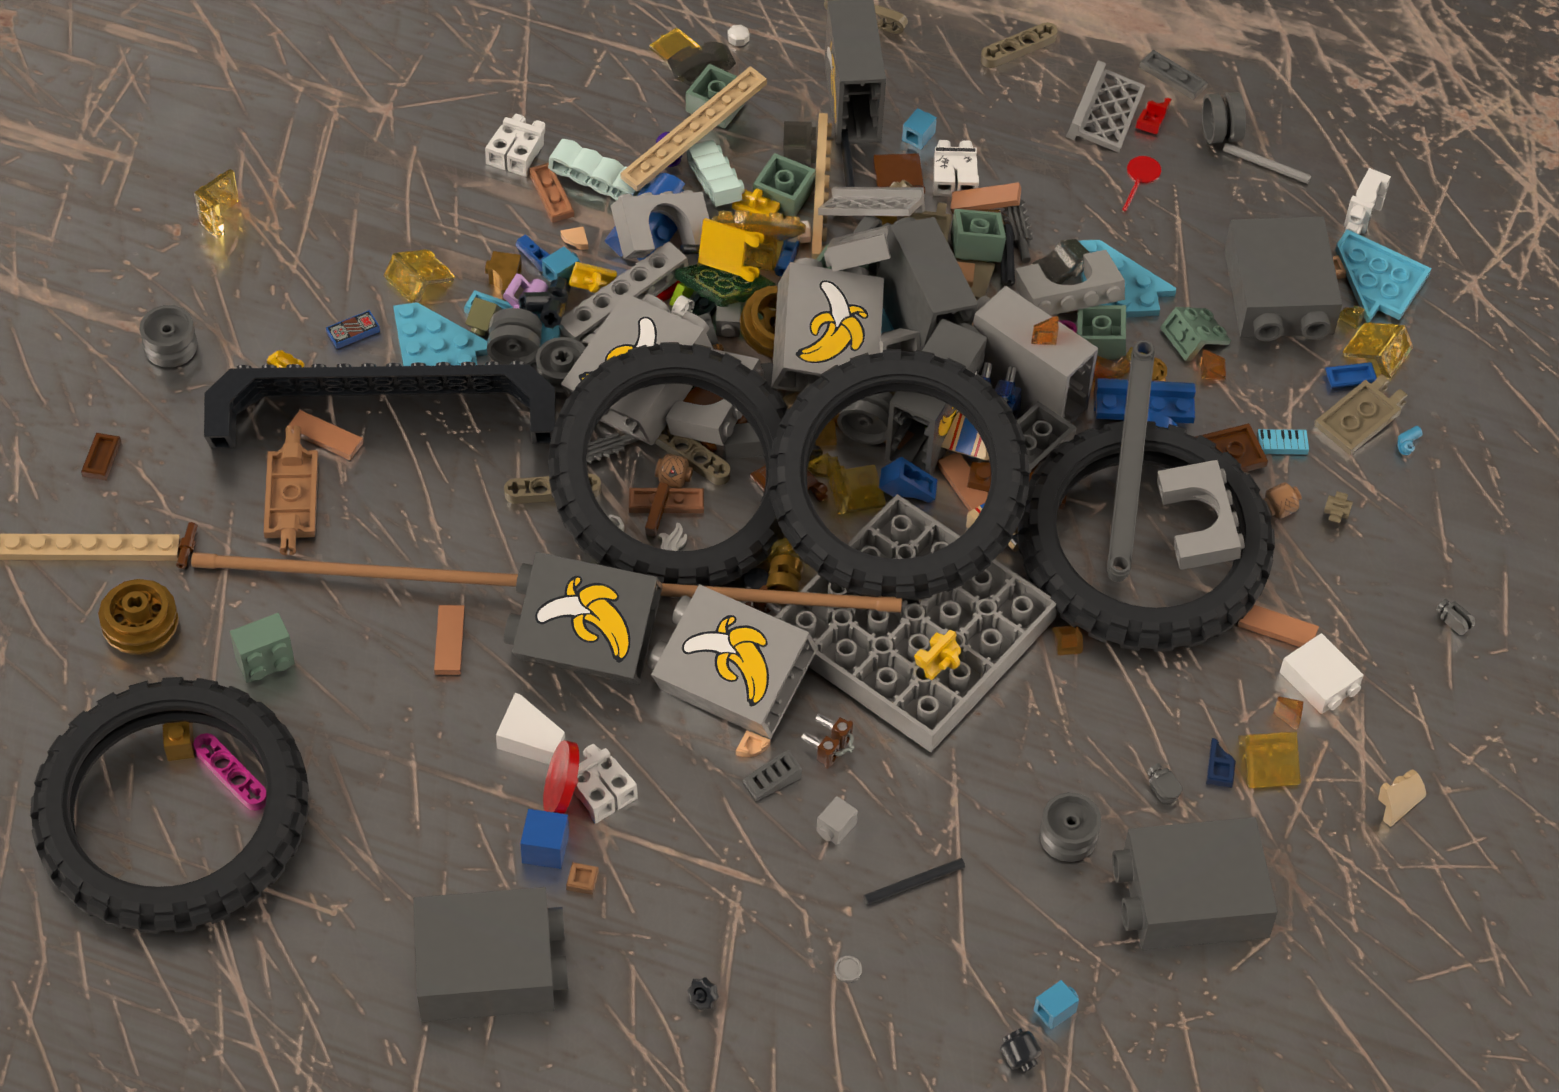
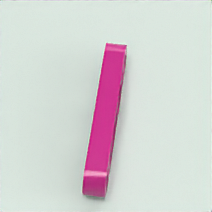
(227, 773)

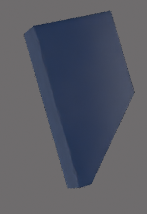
(1220, 766)

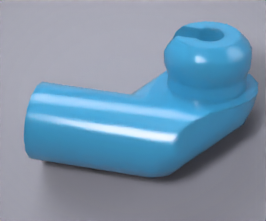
(1406, 439)

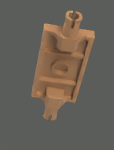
(291, 492)

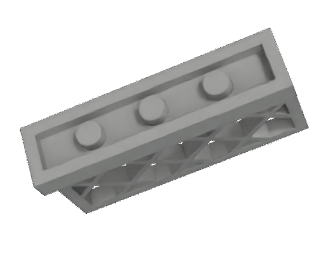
(1087, 105)
(874, 201)

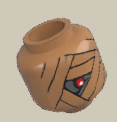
(673, 470)
(1282, 500)

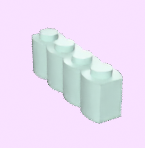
(589, 169)
(715, 173)

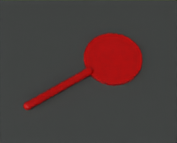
(1142, 170)

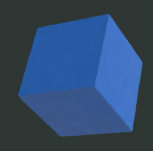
(544, 839)

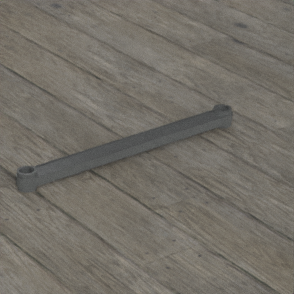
(1130, 461)

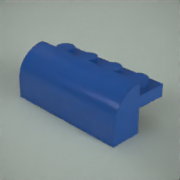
(660, 225)
(1166, 398)

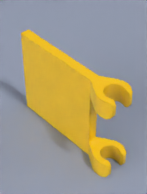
(725, 248)

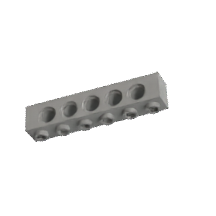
(646, 277)

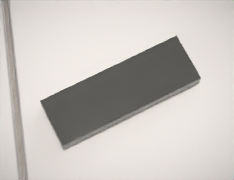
(1173, 74)

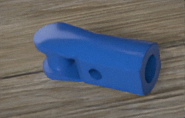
(531, 251)
(787, 255)

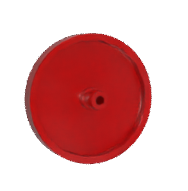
(561, 777)

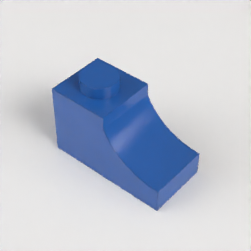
(907, 481)

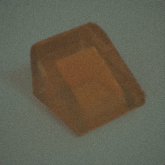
(1046, 332)
(1212, 366)
(1068, 640)
(1289, 711)

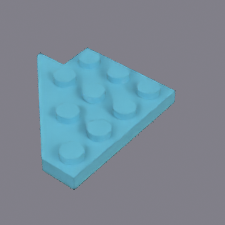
(1380, 276)
(1141, 285)
(433, 338)

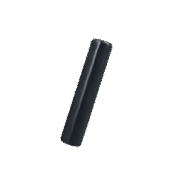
(1007, 261)

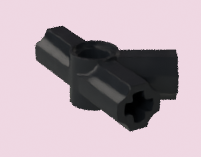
(548, 304)

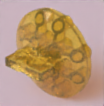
(774, 229)

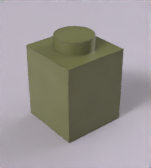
(480, 316)

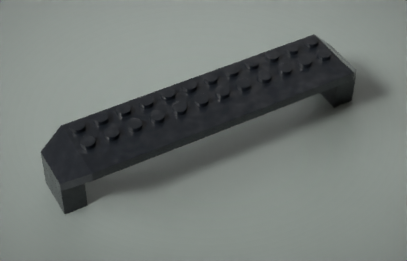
(246, 385)

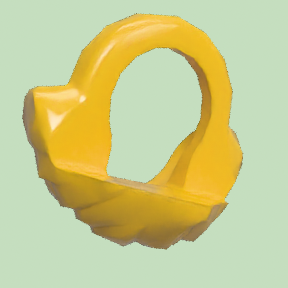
(283, 359)

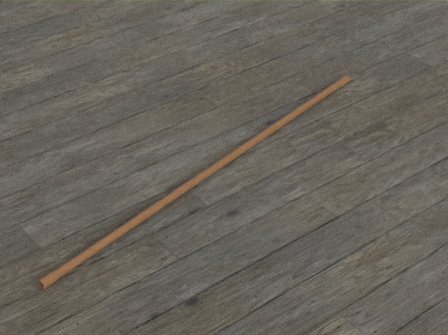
(214, 561)

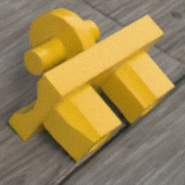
(756, 203)
(591, 277)
(943, 654)

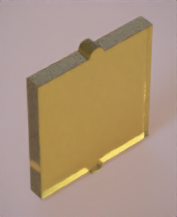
(671, 44)

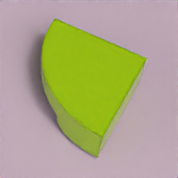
(681, 290)

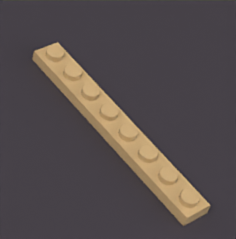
(693, 128)
(821, 182)
(90, 547)

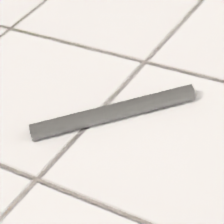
(1267, 163)

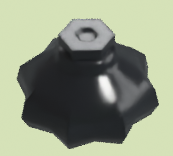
(703, 993)

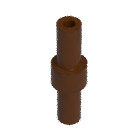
(186, 545)

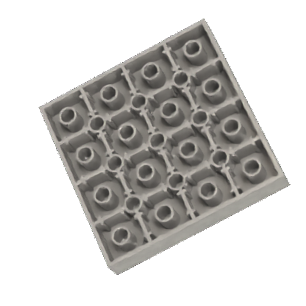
(874, 650)

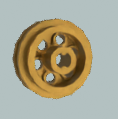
(756, 332)
(142, 627)

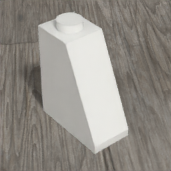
(528, 732)

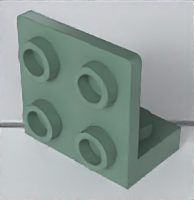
(1192, 329)

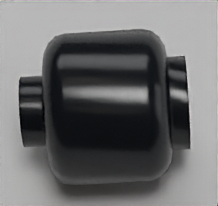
(1020, 1050)

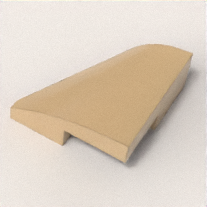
(1401, 796)

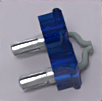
(1006, 388)

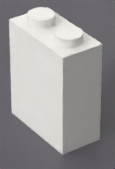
(1321, 674)

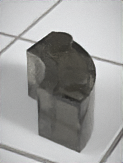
(690, 62)
(798, 143)
(1063, 261)

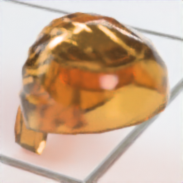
(1109, 369)

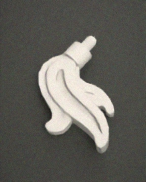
(674, 540)

